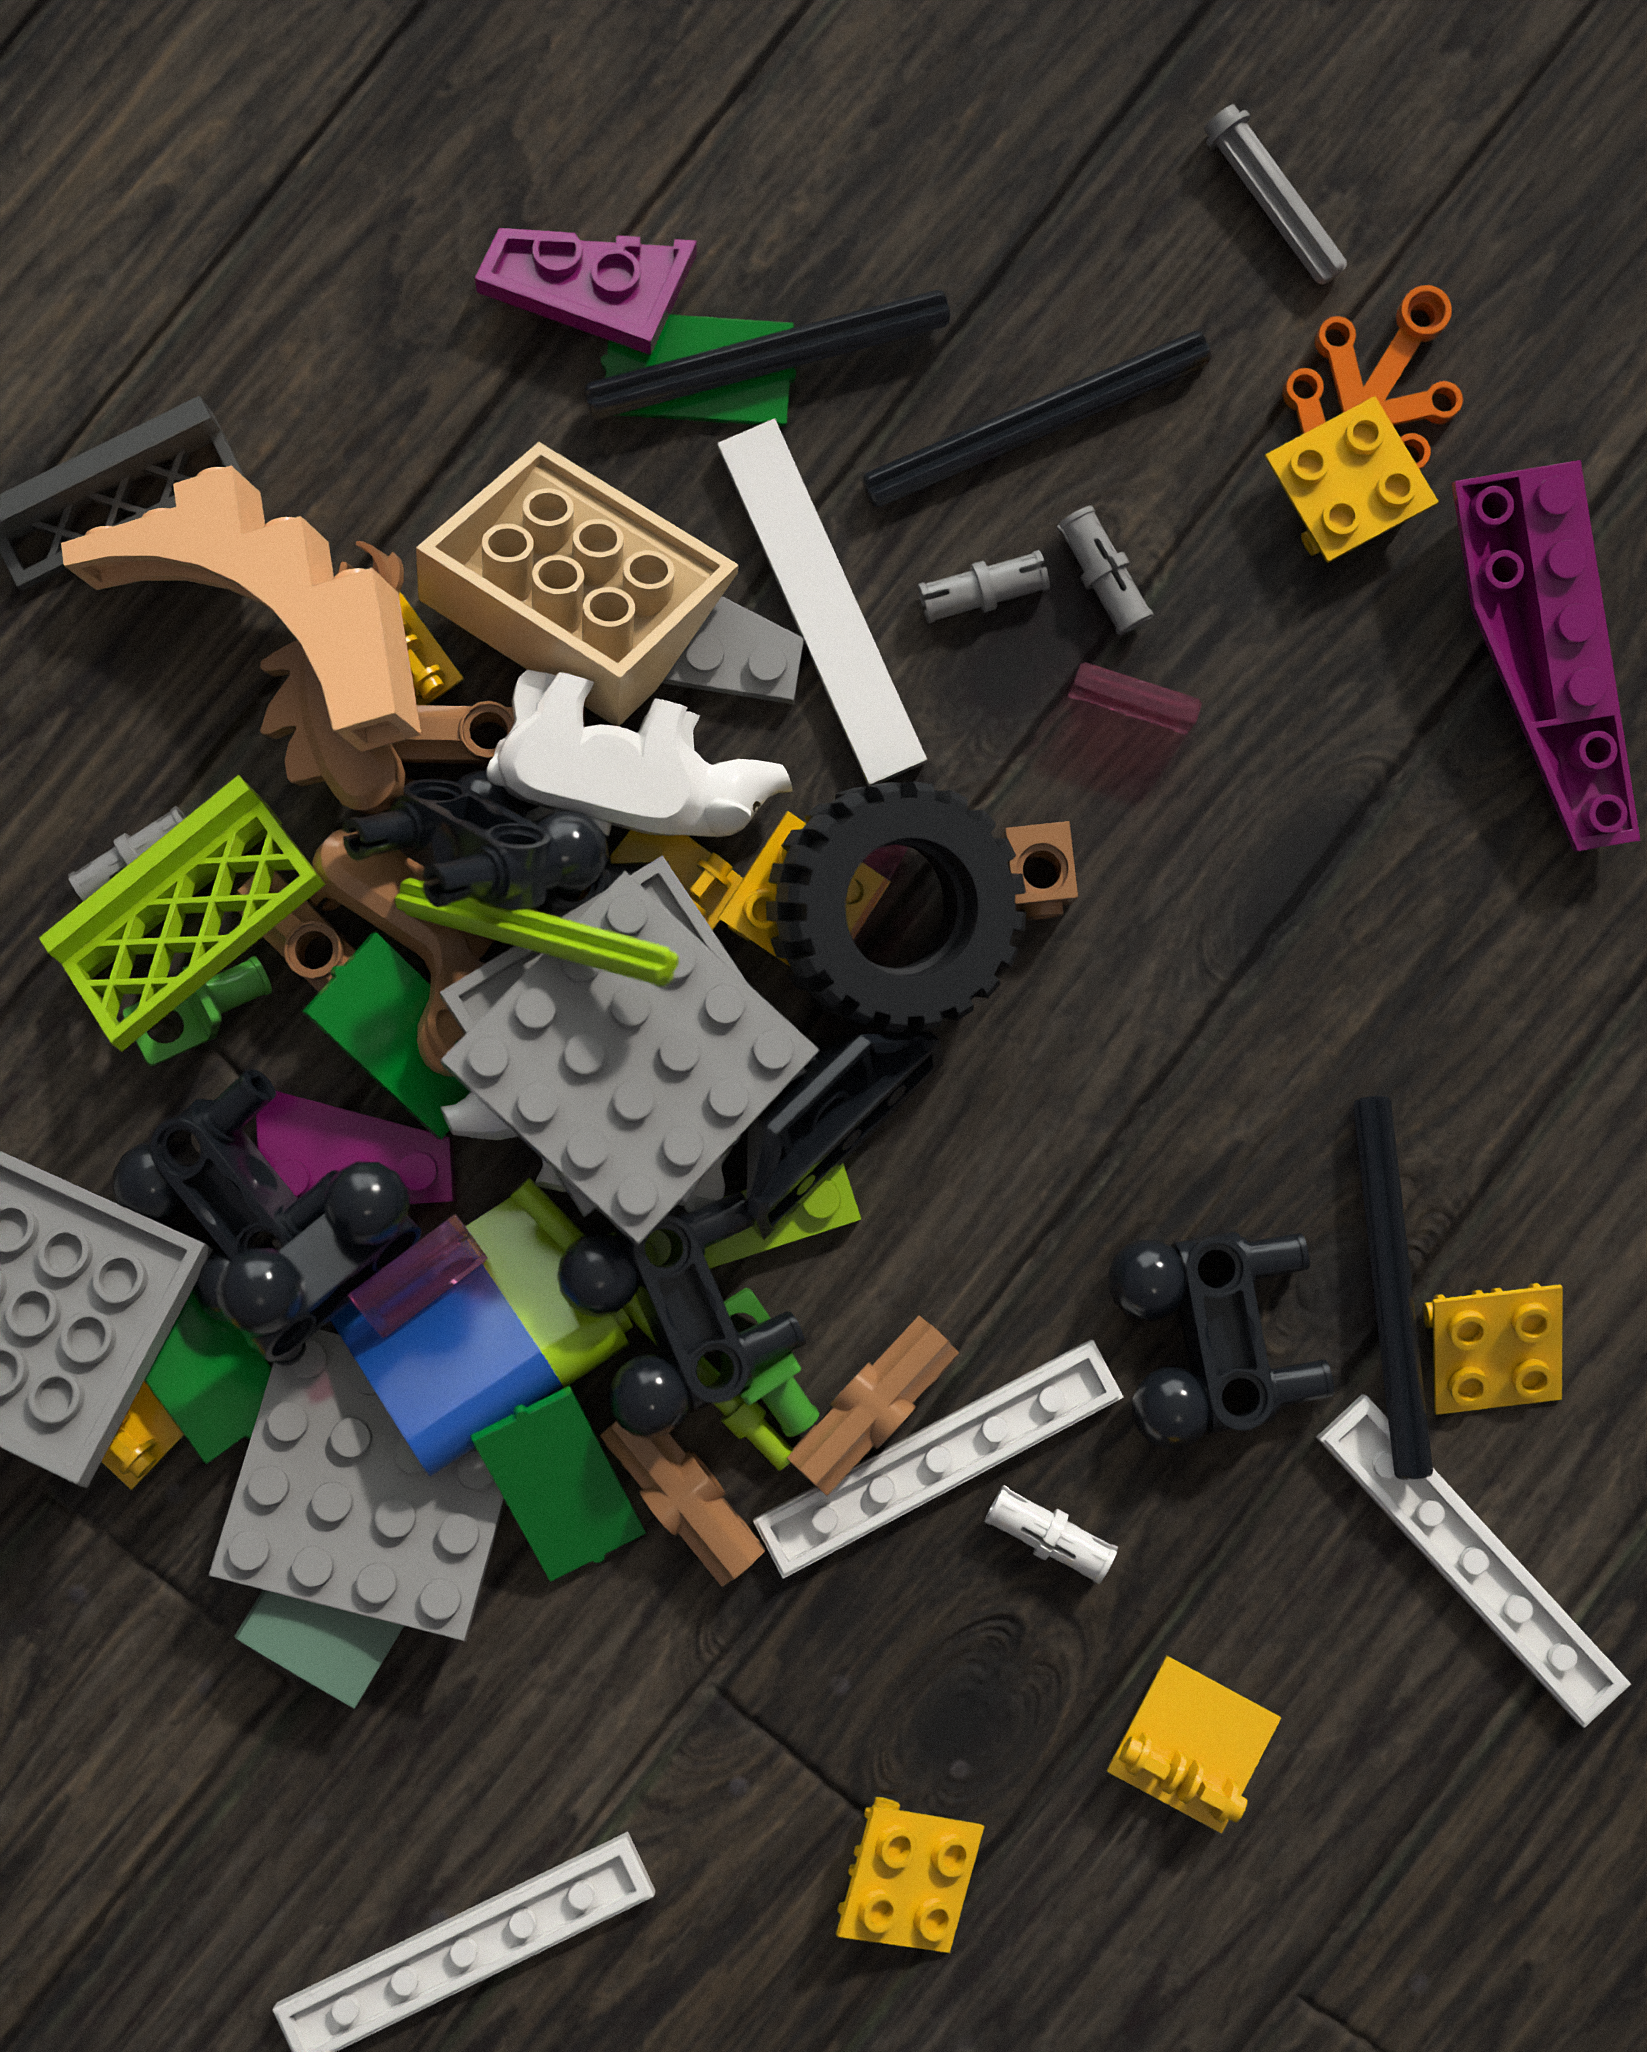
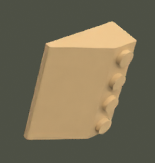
(573, 579)

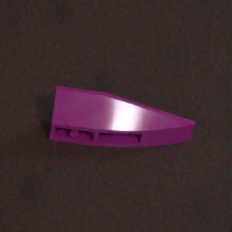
(1547, 633)

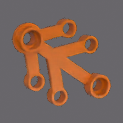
(1385, 375)

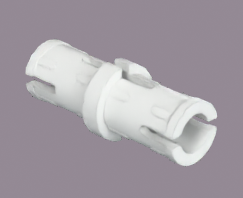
(1051, 1534)

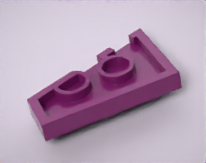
(594, 286)
(313, 1138)

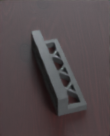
(99, 472)

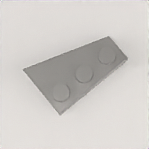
(740, 656)

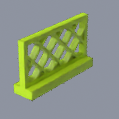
(162, 887)

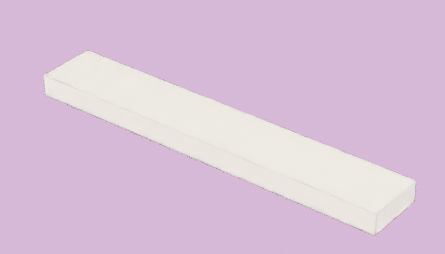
(822, 603)
(939, 1458)
(1477, 1566)
(465, 1948)

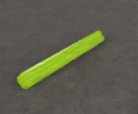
(546, 935)

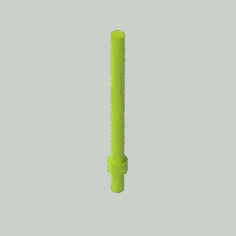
(738, 1417)

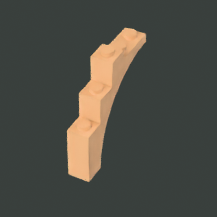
(220, 539)

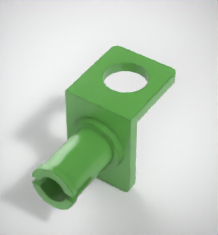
(204, 1008)
(775, 1379)

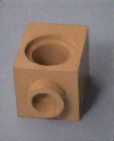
(1054, 844)

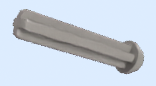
(1274, 193)

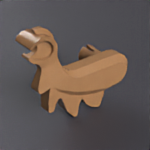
(315, 752)
(370, 891)

